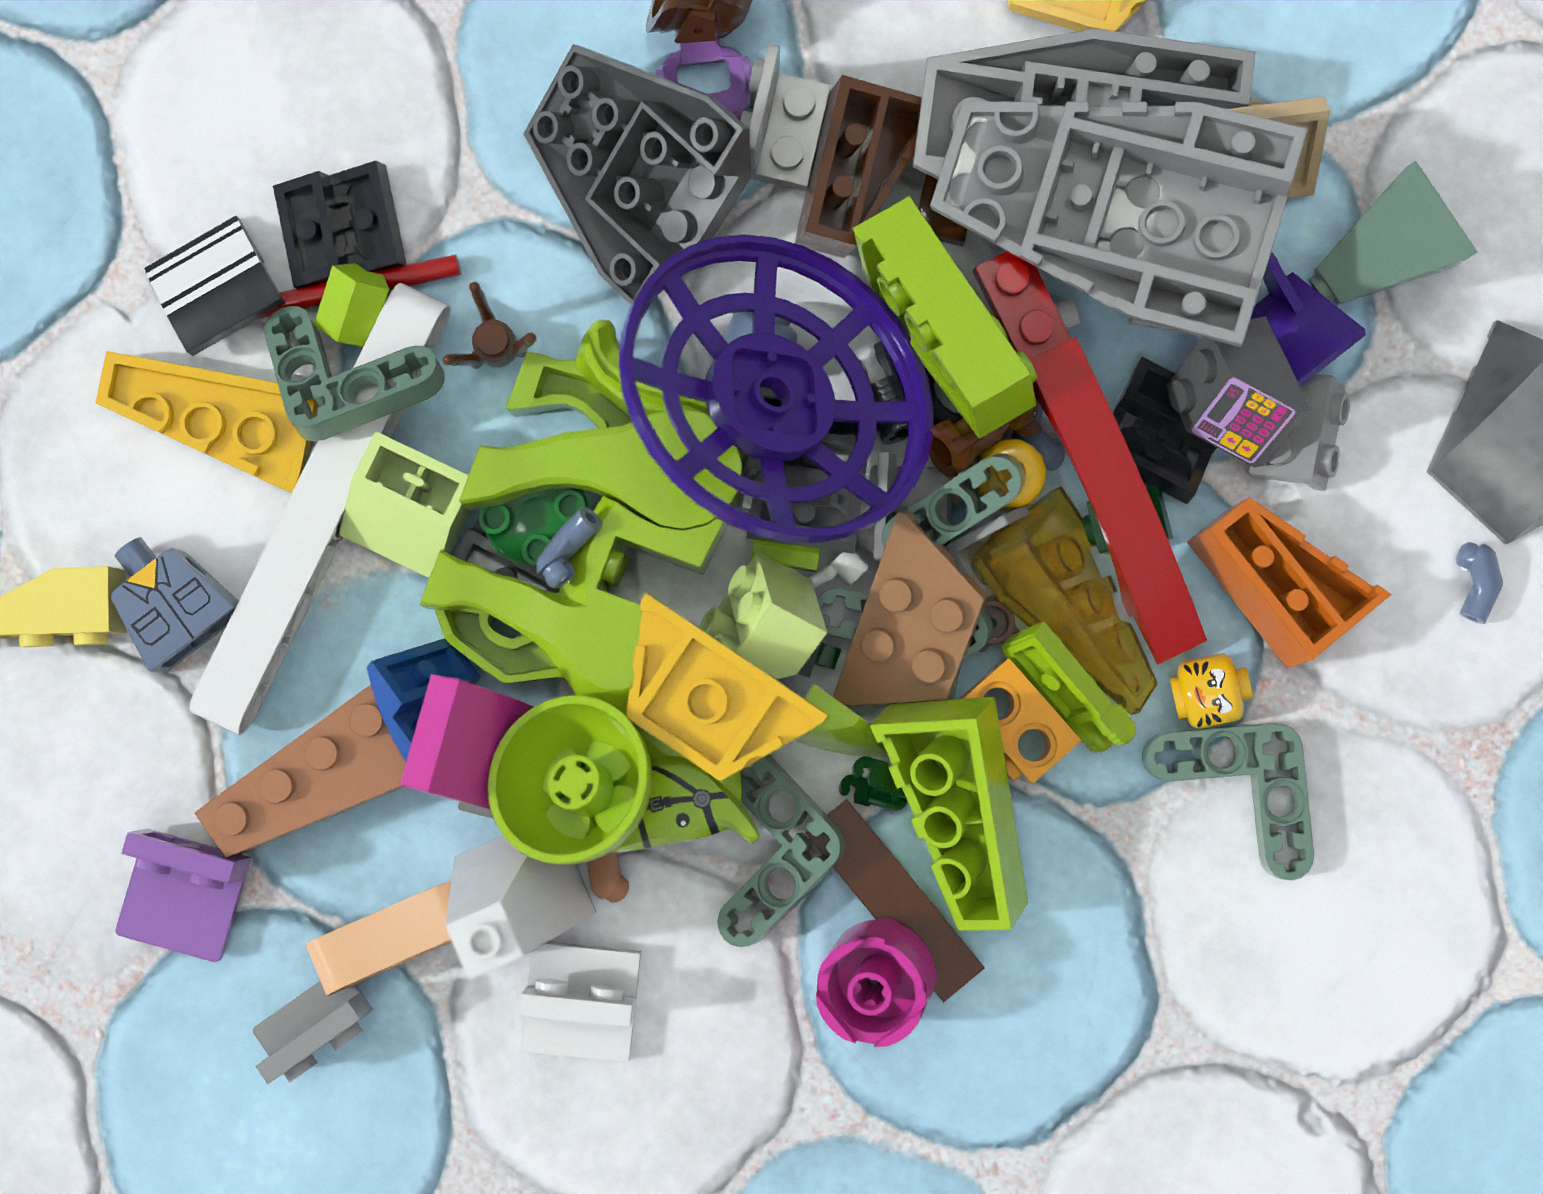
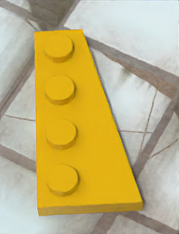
(210, 411)

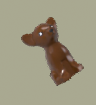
(956, 444)

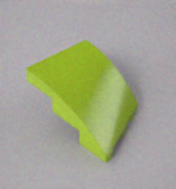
(842, 731)

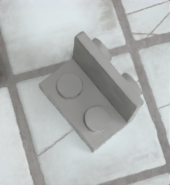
(783, 122)

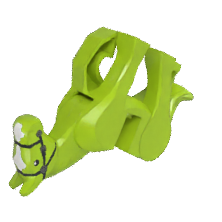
(582, 628)

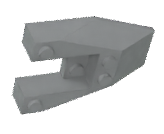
(1076, 67)

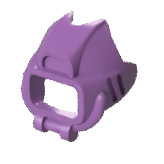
(696, 53)

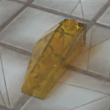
(1049, 575)

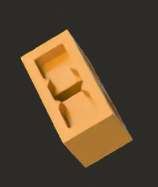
(1025, 712)

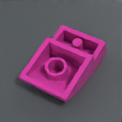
(458, 739)

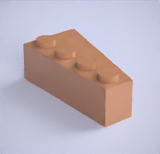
(313, 778)

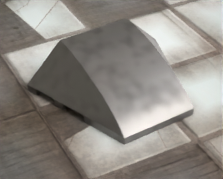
(1495, 437)

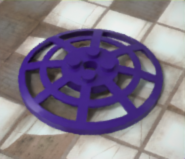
(791, 374)

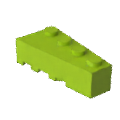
(945, 318)

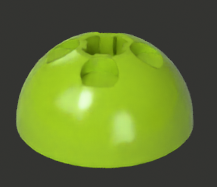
(549, 768)

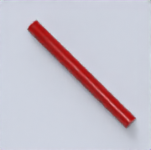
(408, 274)

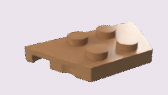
(912, 623)

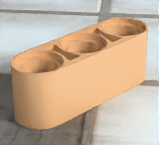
(381, 940)

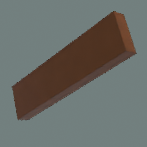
(891, 892)

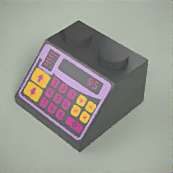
(1239, 395)

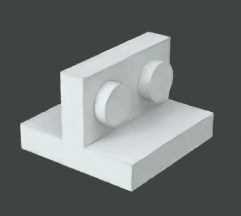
(580, 1002)

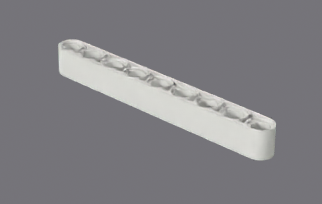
(306, 534)

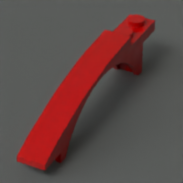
(1082, 419)

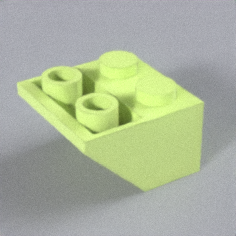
(404, 505)
(768, 617)

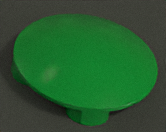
(528, 524)

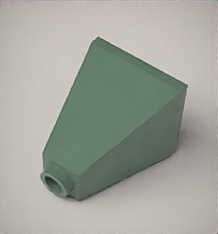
(1394, 242)

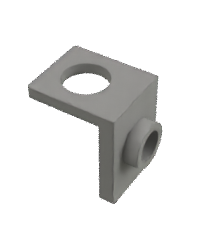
(969, 544)

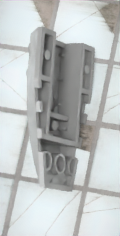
(1129, 202)

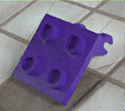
(1304, 322)

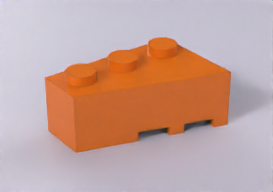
(1282, 582)

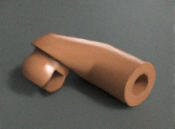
(607, 879)

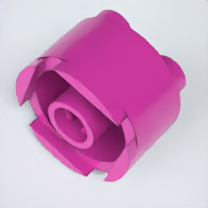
(892, 1006)

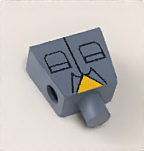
(169, 604)

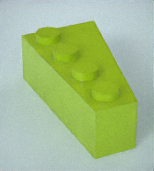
(961, 802)

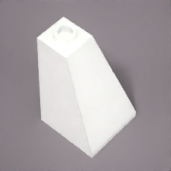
(510, 904)

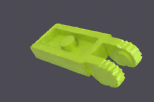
(1069, 688)

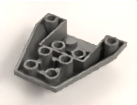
(636, 163)

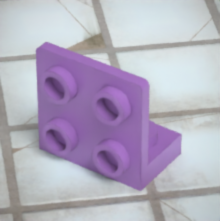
(180, 894)

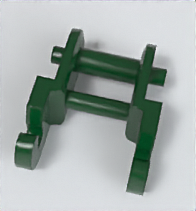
(876, 788)

